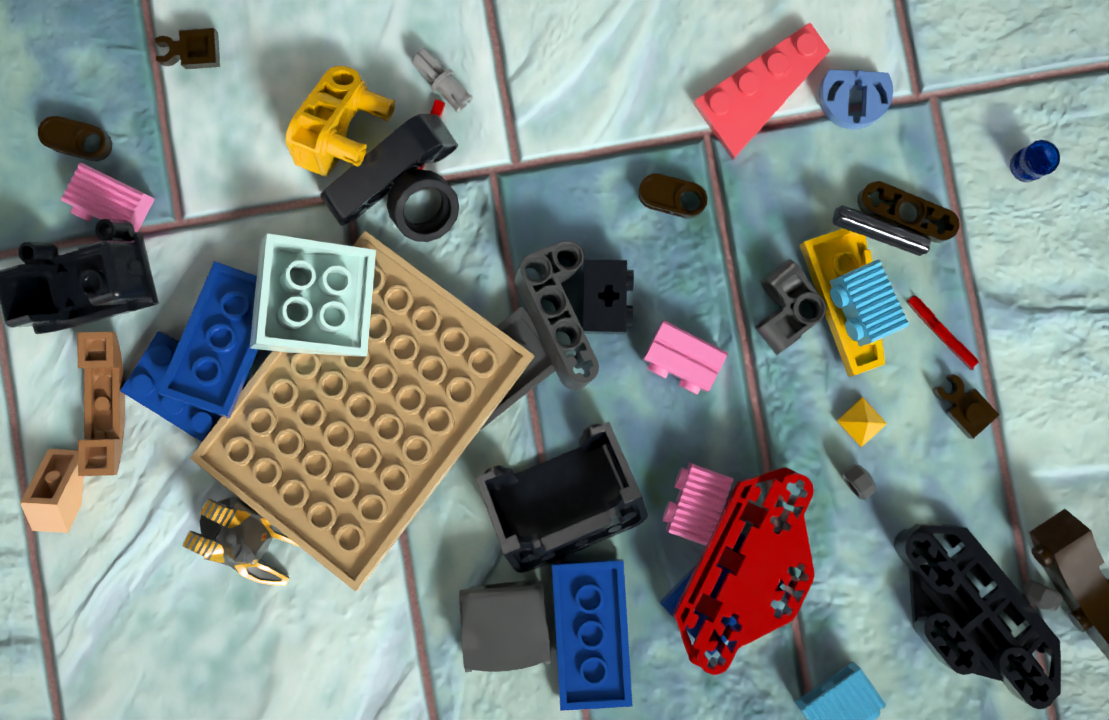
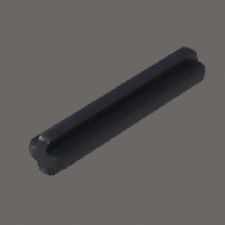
(881, 230)

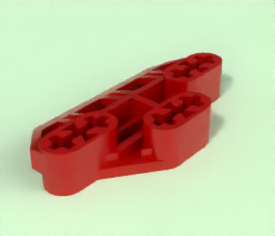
(755, 572)

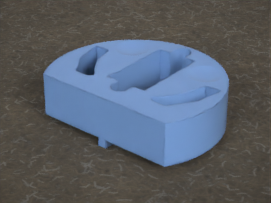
(872, 87)

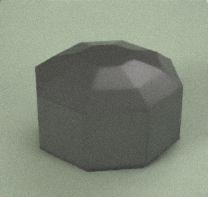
(859, 481)
(1041, 596)

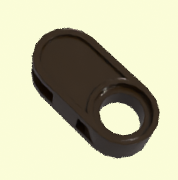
(69, 138)
(664, 193)

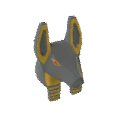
(237, 538)

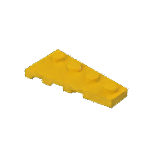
(826, 260)

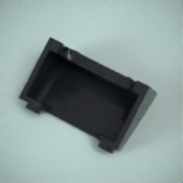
(563, 501)

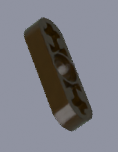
(889, 192)

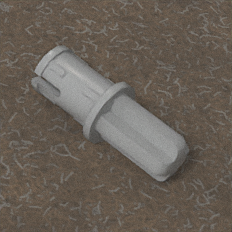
(441, 79)

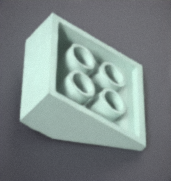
(312, 297)

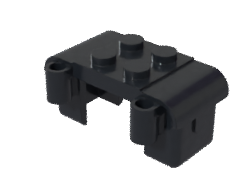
(79, 286)

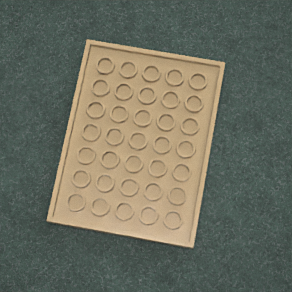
(357, 444)

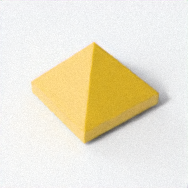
(861, 422)

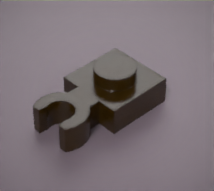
(195, 49)
(968, 409)

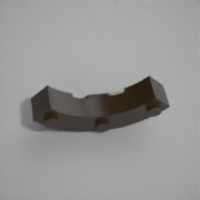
(1073, 563)

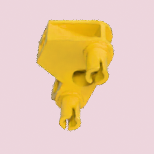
(321, 123)

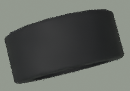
(437, 225)

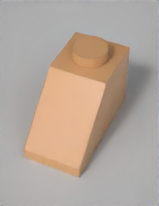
(54, 492)

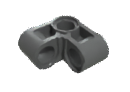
(788, 288)

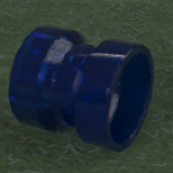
(1042, 156)

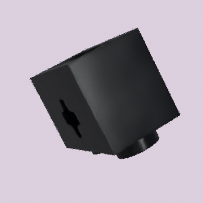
(596, 278)

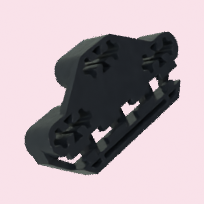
(975, 621)

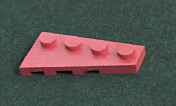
(753, 94)

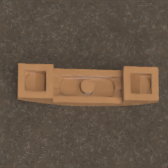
(103, 403)

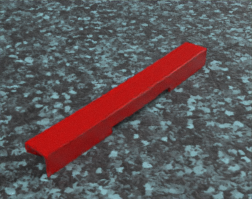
(942, 332)

